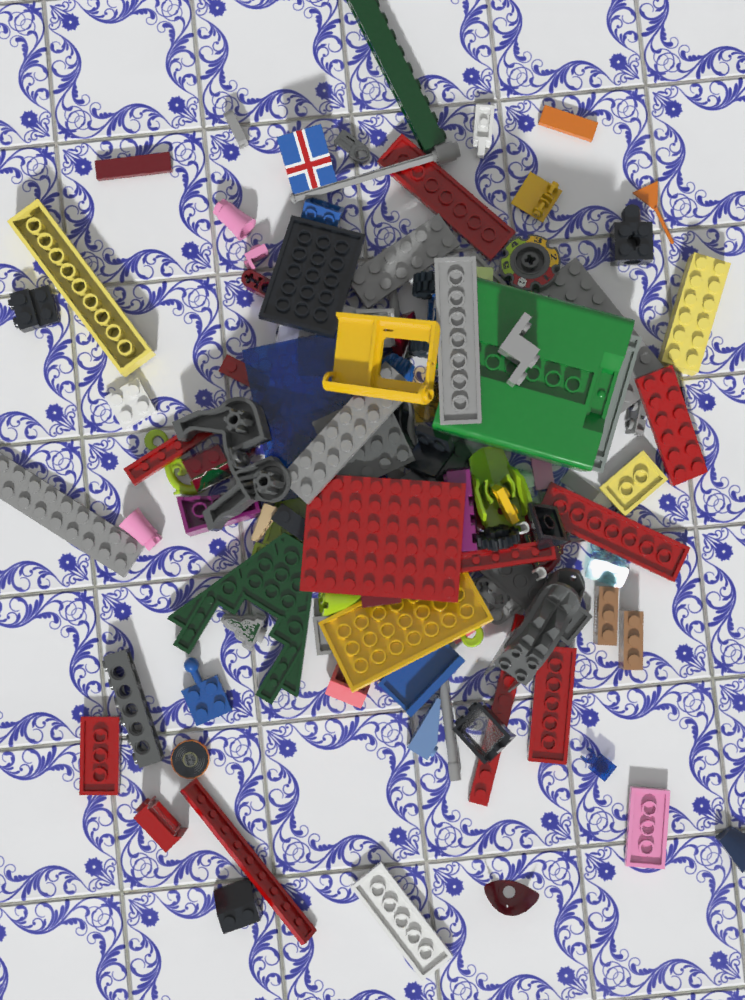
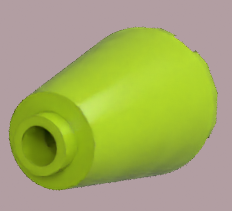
(333, 603)

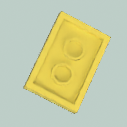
(633, 483)

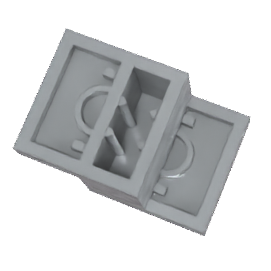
(519, 350)

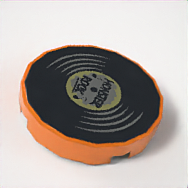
(190, 759)

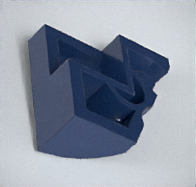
(734, 845)

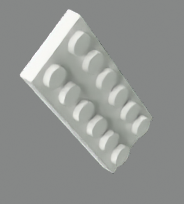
(401, 920)

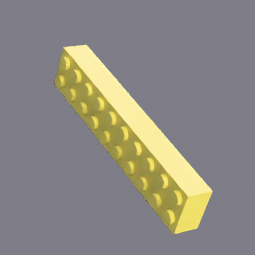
(81, 288)

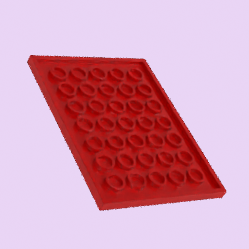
(385, 538)

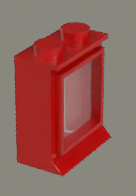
(159, 823)

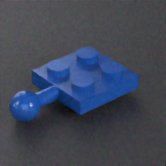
(206, 697)

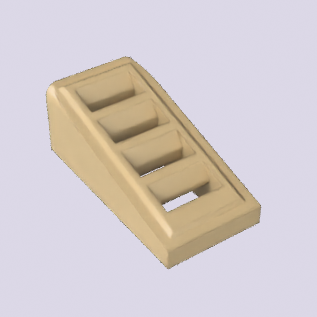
(263, 522)

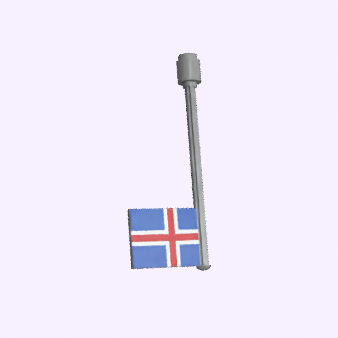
(312, 170)

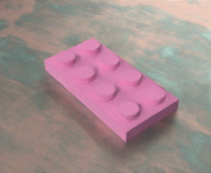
(647, 827)

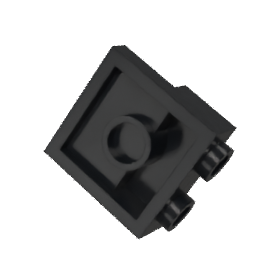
(33, 308)

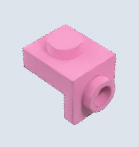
(255, 254)

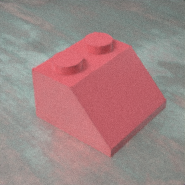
(340, 690)

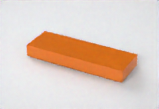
(568, 123)

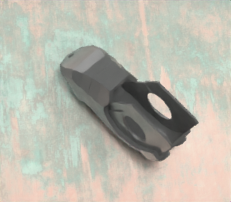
(542, 627)

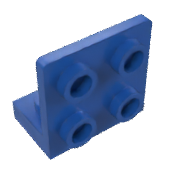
(322, 211)

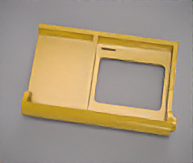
(361, 351)

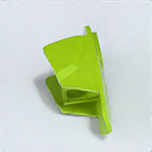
(492, 467)

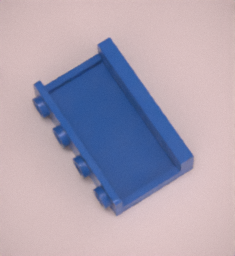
(419, 680)

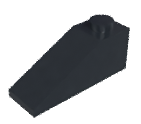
(290, 521)

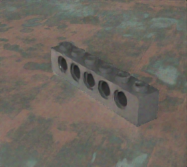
(142, 715)

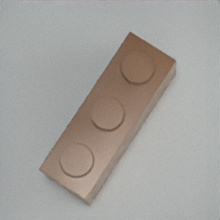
(605, 615)
(631, 639)

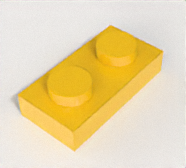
(509, 510)

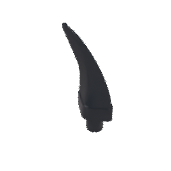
(402, 418)

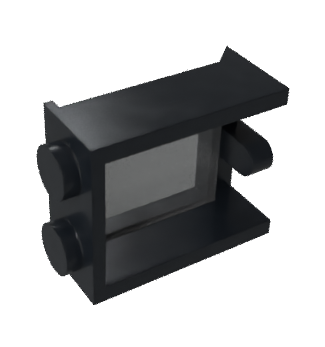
(483, 732)

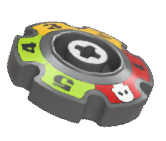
(543, 263)

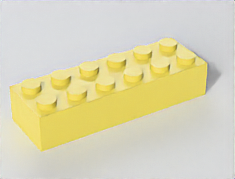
(693, 313)

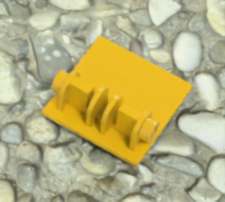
(536, 196)

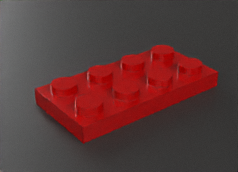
(100, 755)

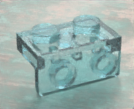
(607, 568)

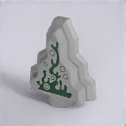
(246, 628)

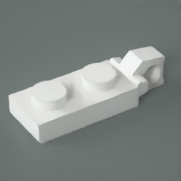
(483, 128)

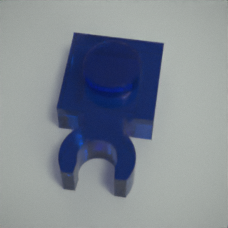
(599, 765)

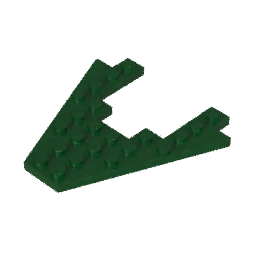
(273, 584)

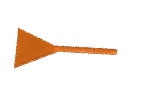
(649, 196)

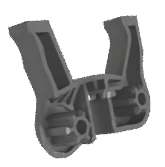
(242, 429)

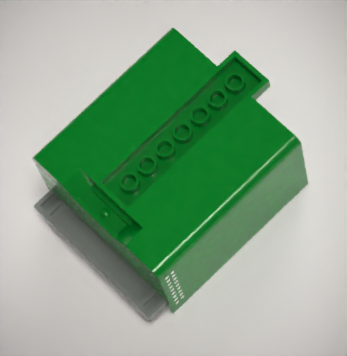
(572, 393)

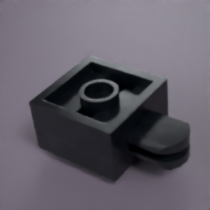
(631, 239)

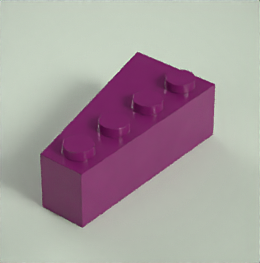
(463, 475)
(193, 519)

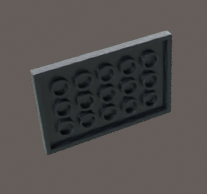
(312, 276)

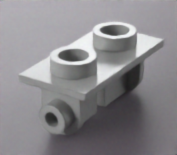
(634, 424)

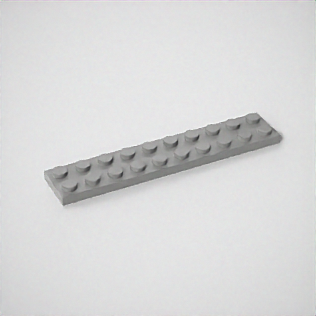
(67, 518)

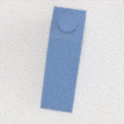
(426, 735)

